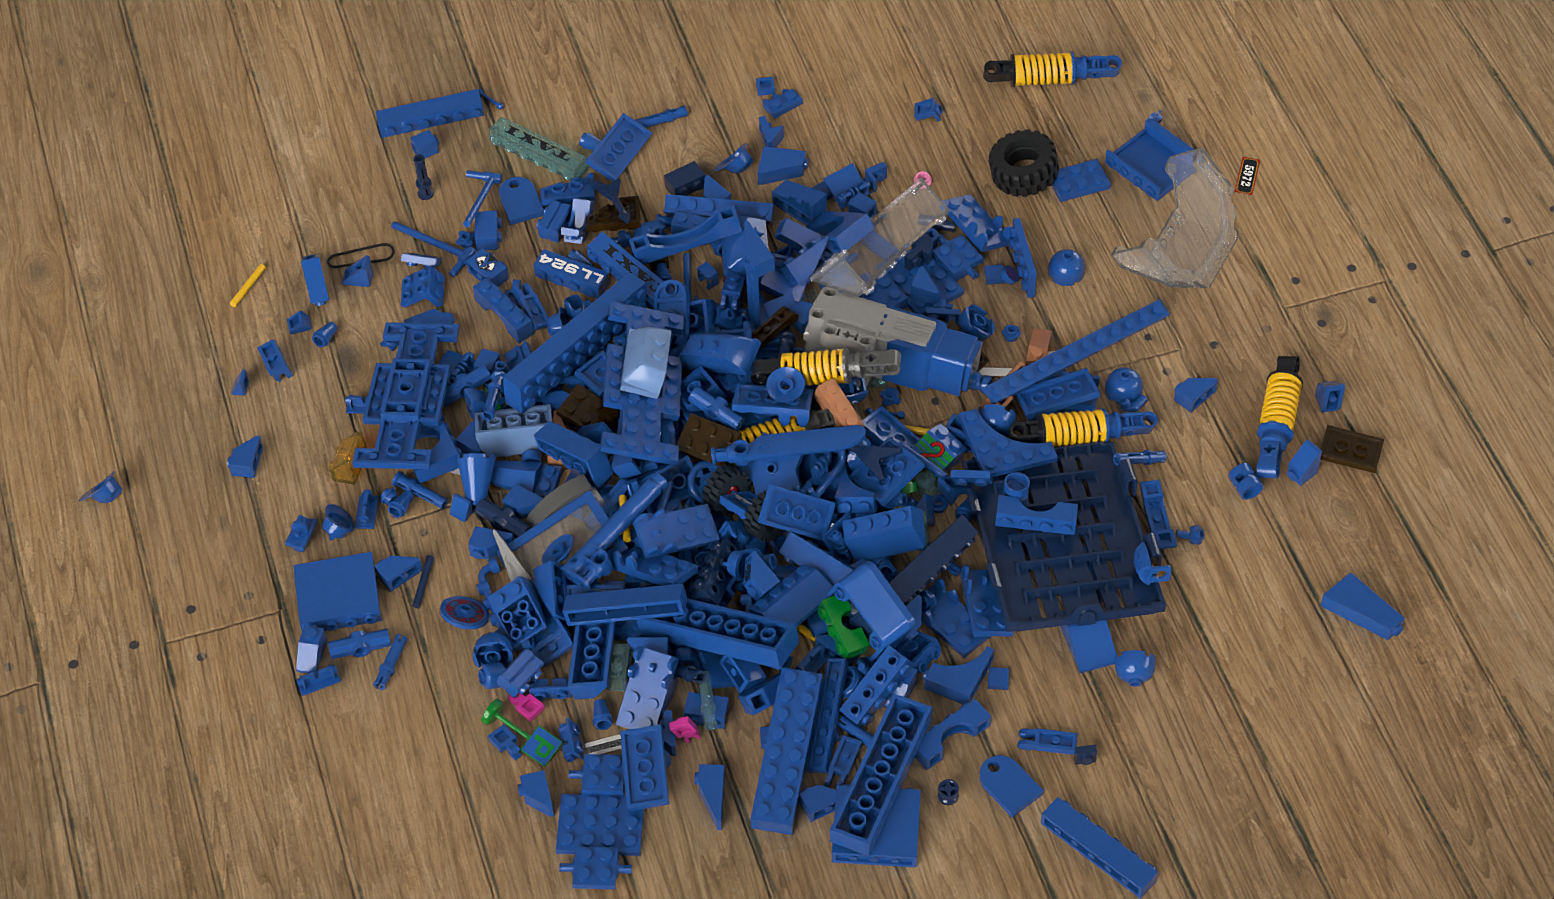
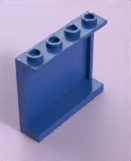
(1145, 158)
(337, 592)
(897, 839)

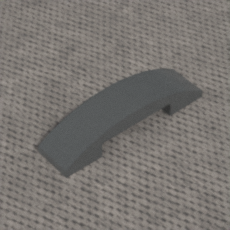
(558, 499)

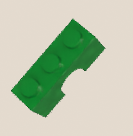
(848, 642)

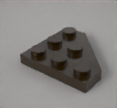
(608, 216)

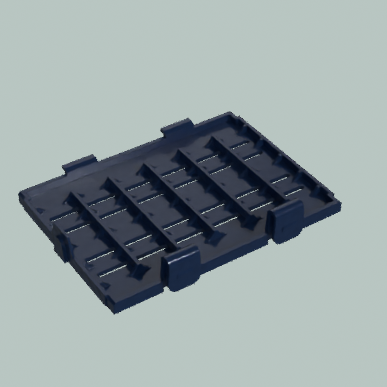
(1117, 524)

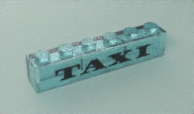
(538, 149)

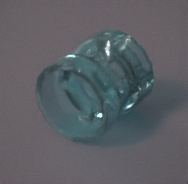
(926, 483)

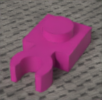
(527, 706)
(684, 728)

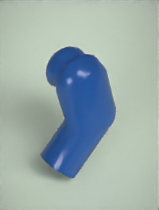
(1135, 406)

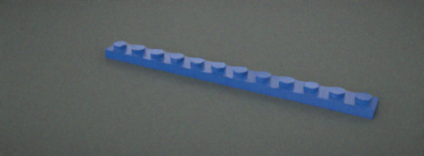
(1075, 352)

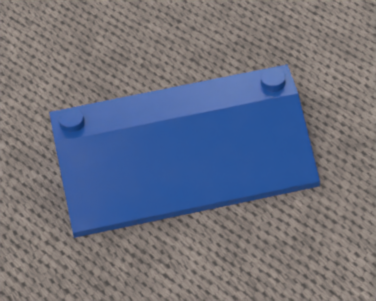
(758, 263)

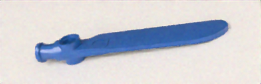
(790, 444)

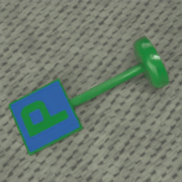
(539, 746)

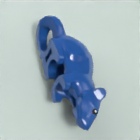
(654, 227)

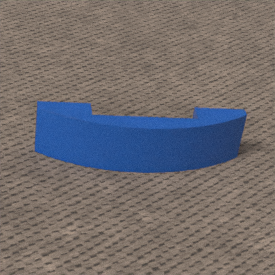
(1156, 514)

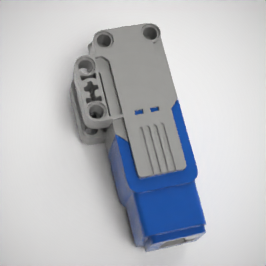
(929, 350)

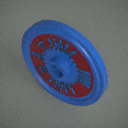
(464, 612)

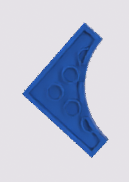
(1001, 453)

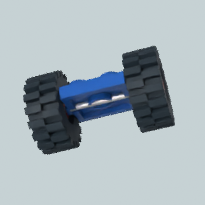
(730, 493)

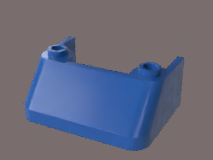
(877, 605)

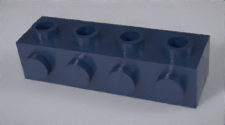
(713, 575)

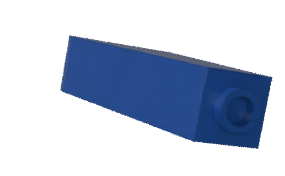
(1362, 606)

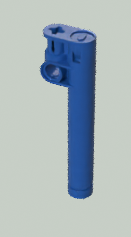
(591, 559)

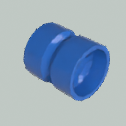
(1245, 481)
(1017, 485)

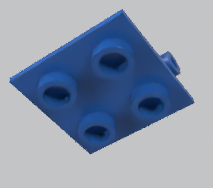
(846, 185)
(458, 363)
(835, 540)

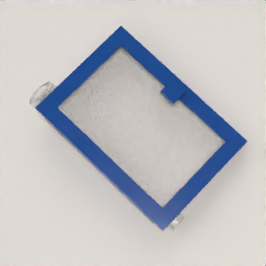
(579, 519)

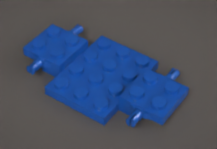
(949, 264)
(598, 824)

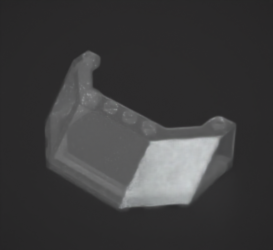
(894, 231)
(1197, 232)

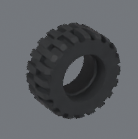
(1026, 179)

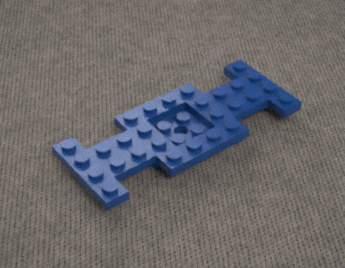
(402, 411)
(639, 413)

